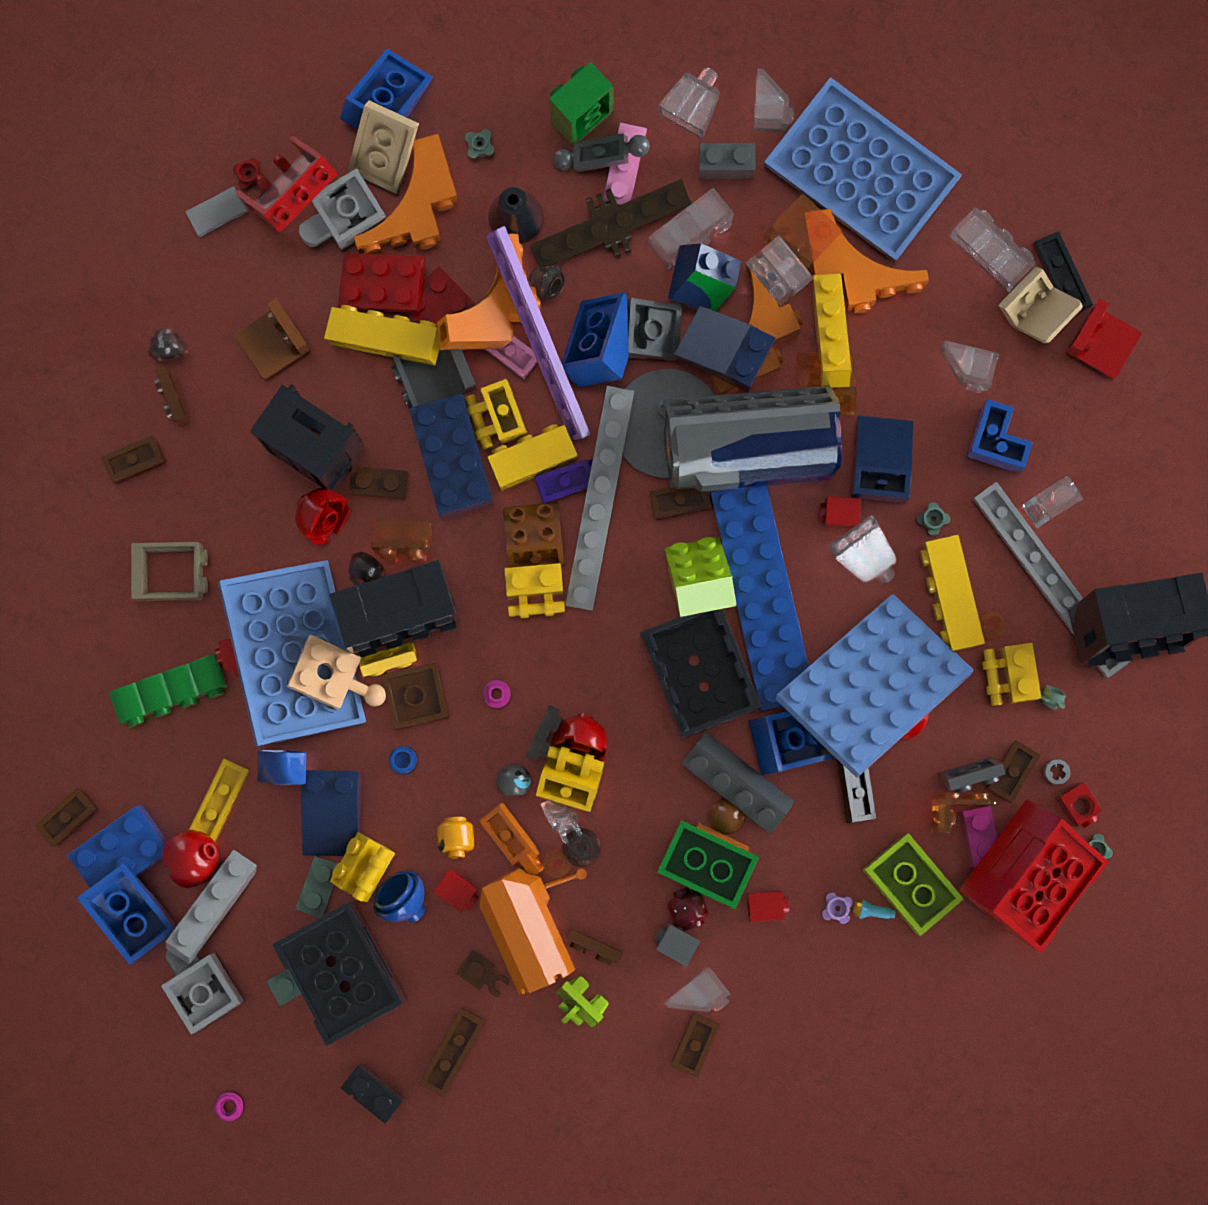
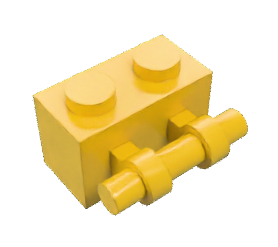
(503, 412)
(534, 582)
(1018, 671)
(570, 778)
(361, 867)

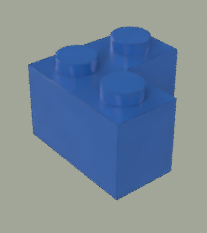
(993, 445)

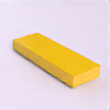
(219, 798)

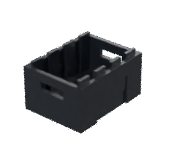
(287, 435)
(395, 609)
(1140, 619)
(720, 664)
(359, 962)

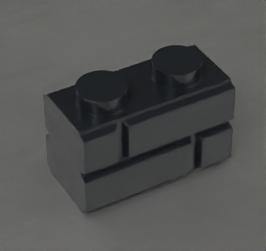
(372, 1093)

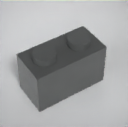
(726, 160)
(676, 944)

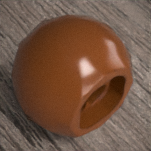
(726, 817)

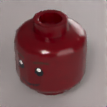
(687, 909)

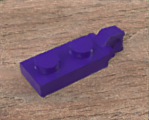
(564, 481)

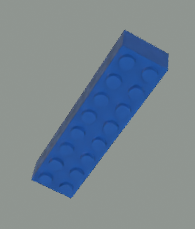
(761, 590)

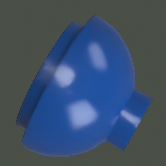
(400, 898)

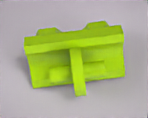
(577, 1007)

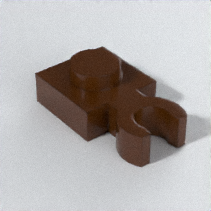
(478, 971)

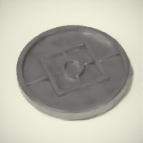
(645, 432)

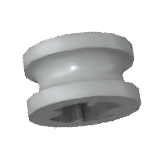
(1065, 769)

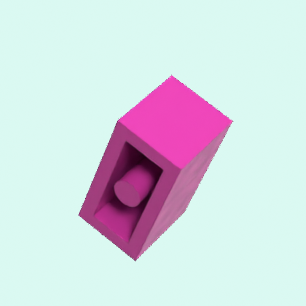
(978, 832)

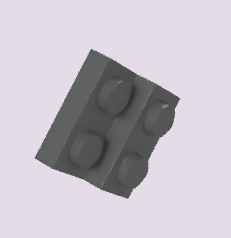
(653, 329)

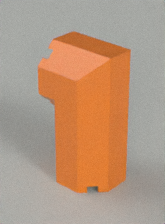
(525, 930)

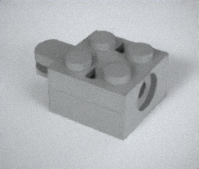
(343, 211)
(203, 988)

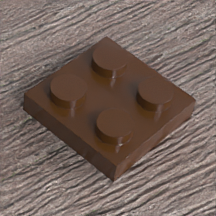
(415, 696)

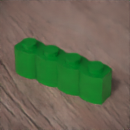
(168, 689)

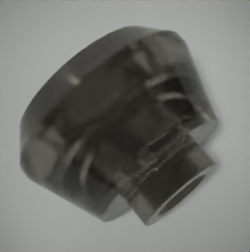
(547, 281)
(166, 346)
(364, 568)
(579, 856)

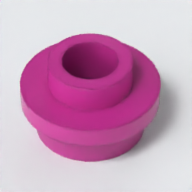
(503, 700)
(220, 1109)

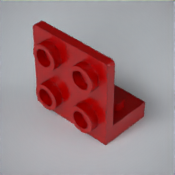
(1104, 341)

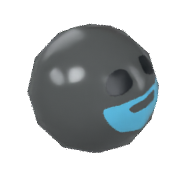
(513, 780)

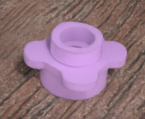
(841, 915)

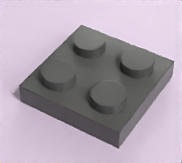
(964, 776)

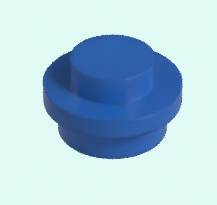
(402, 760)

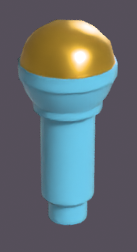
(863, 909)

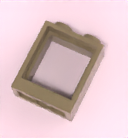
(139, 571)

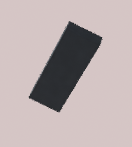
(1061, 268)

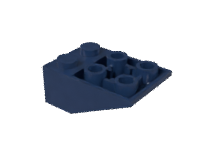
(882, 459)

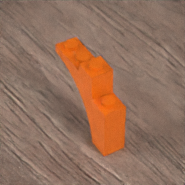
(413, 218)
(862, 276)
(769, 318)
(489, 321)

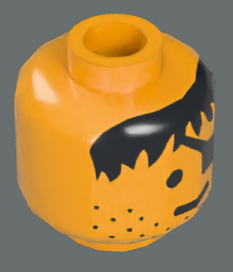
(455, 837)

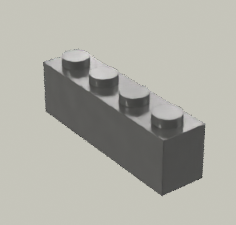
(738, 782)

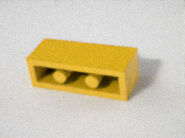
(532, 456)

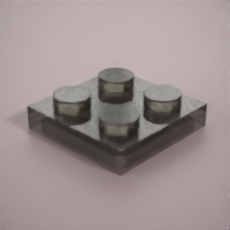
(540, 745)

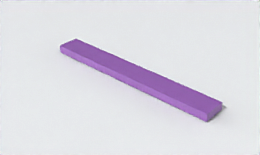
(537, 333)

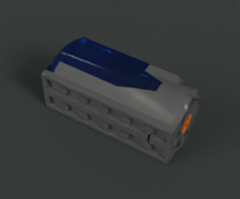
(752, 439)

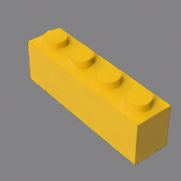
(831, 330)
(383, 335)
(952, 593)

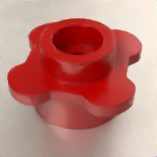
(242, 168)

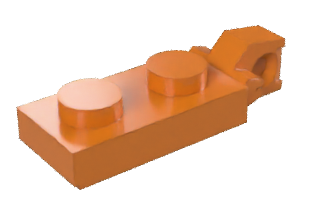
(512, 839)

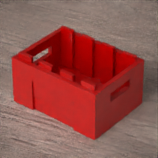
(1033, 875)

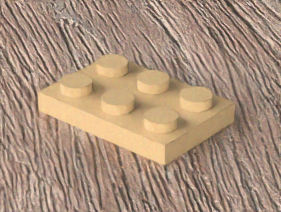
(383, 146)

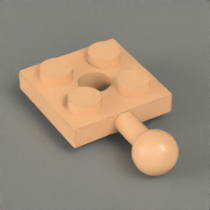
(342, 667)

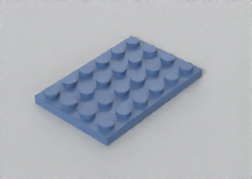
(862, 169)
(268, 627)
(874, 685)

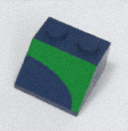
(703, 276)

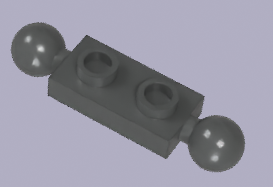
(601, 152)

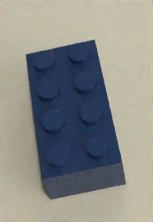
(451, 456)

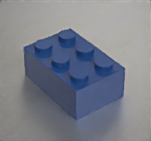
(129, 839)

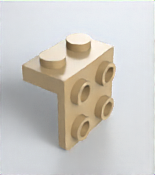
(1039, 307)

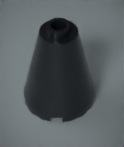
(517, 212)

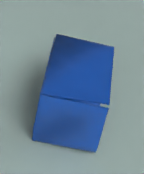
(282, 767)

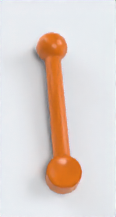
(580, 874)

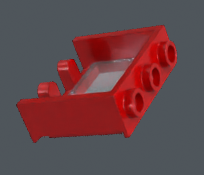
(292, 189)

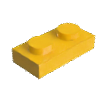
(386, 659)

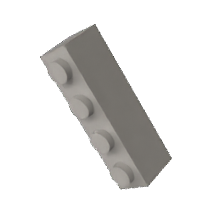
(211, 907)

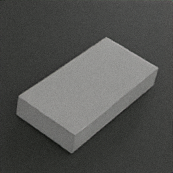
(216, 212)

